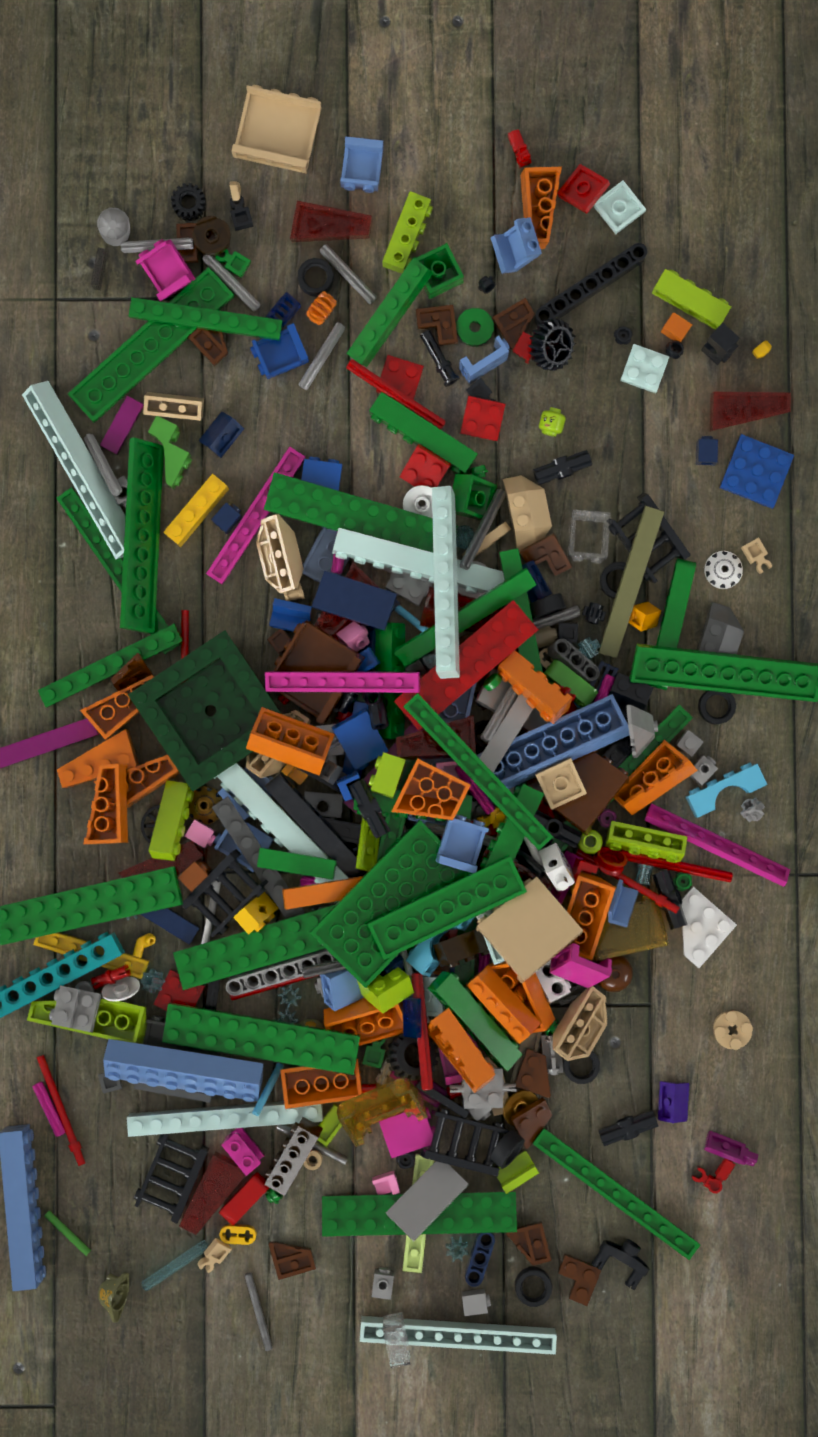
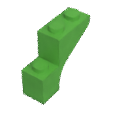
(175, 458)

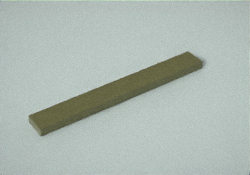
(631, 581)

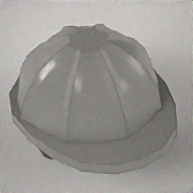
(114, 226)

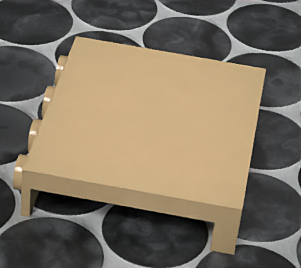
(277, 129)
(529, 929)

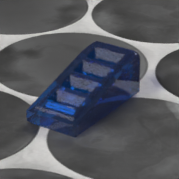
(281, 303)

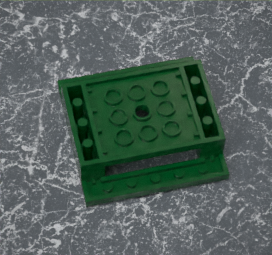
(194, 741)

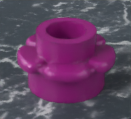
(612, 817)

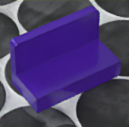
(673, 1102)

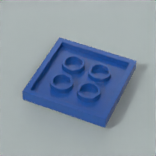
(756, 471)

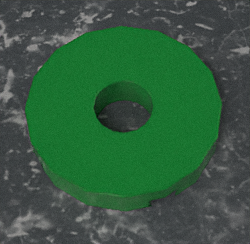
(479, 316)

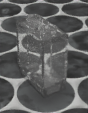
(593, 516)
(396, 1340)

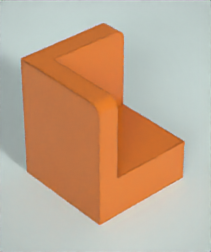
(676, 327)

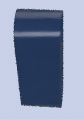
(479, 1266)

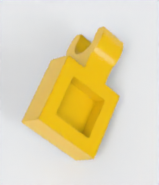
(492, 818)

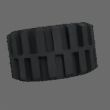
(398, 1062)

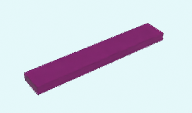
(46, 742)

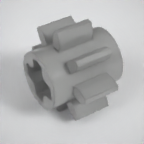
(752, 809)

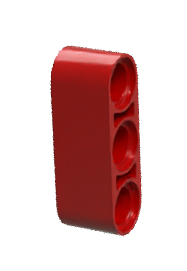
(244, 1199)

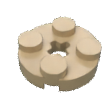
(743, 1028)

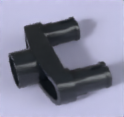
(628, 1255)

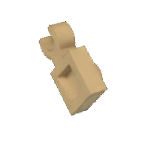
(755, 553)
(214, 1254)

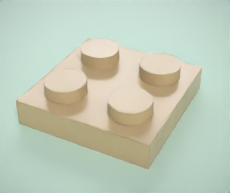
(560, 783)

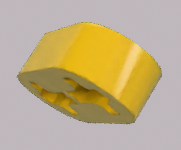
(238, 1239)

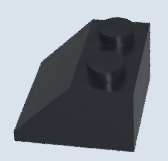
(630, 693)

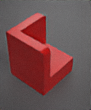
(522, 348)
(582, 865)

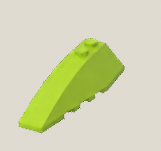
(113, 1020)

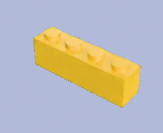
(196, 510)

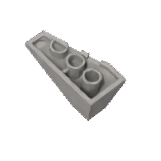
(641, 729)

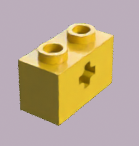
(255, 913)

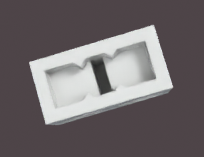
(547, 982)

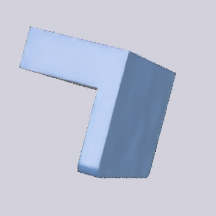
(622, 905)

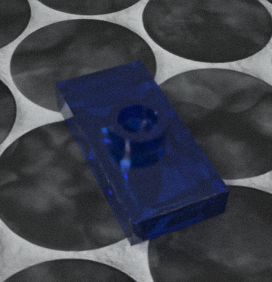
(412, 1017)

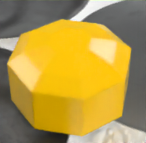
(762, 349)

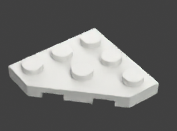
(705, 927)

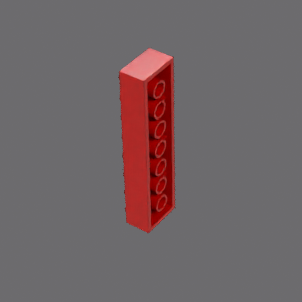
(476, 658)

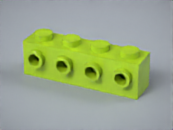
(407, 232)
(691, 299)
(170, 821)
(646, 841)

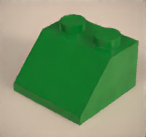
(445, 268)
(472, 495)

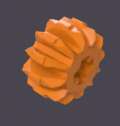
(321, 308)

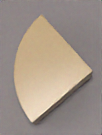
(235, 190)

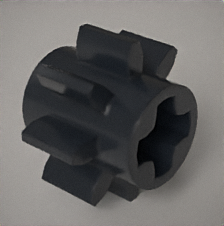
(594, 613)

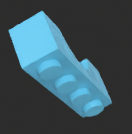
(703, 800)
(423, 955)

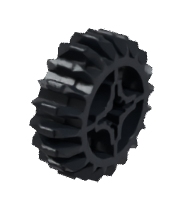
(560, 336)

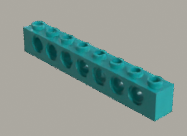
(112, 950)

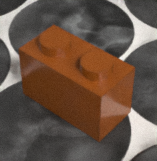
(195, 874)

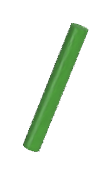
(67, 1233)

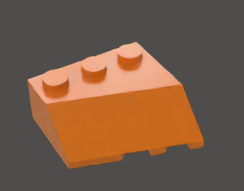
(431, 793)

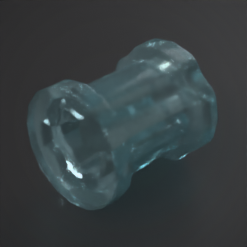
(643, 874)

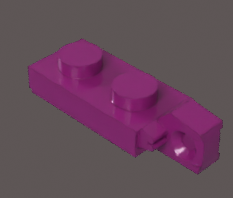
(729, 1149)

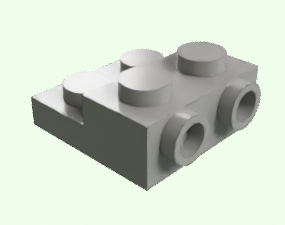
(75, 1008)

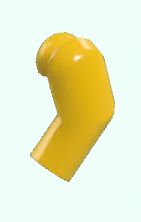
(143, 942)

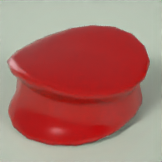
(610, 861)

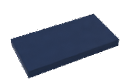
(354, 600)

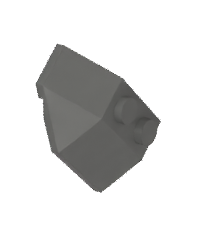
(721, 631)

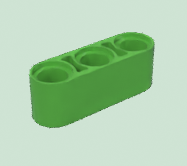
(564, 676)

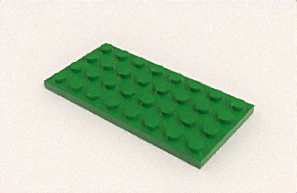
(394, 881)

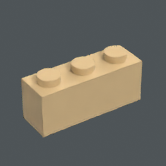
(173, 406)

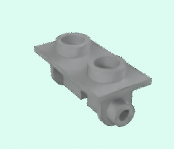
(553, 1059)

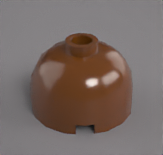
(620, 976)

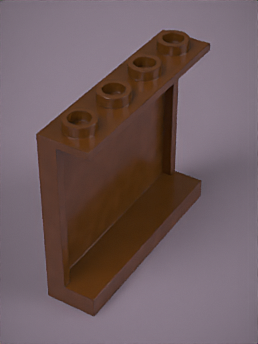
(316, 652)
(601, 783)

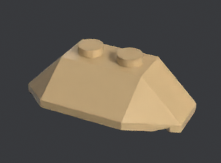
(527, 510)
(279, 554)
(266, 766)
(581, 1025)

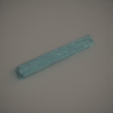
(174, 1265)

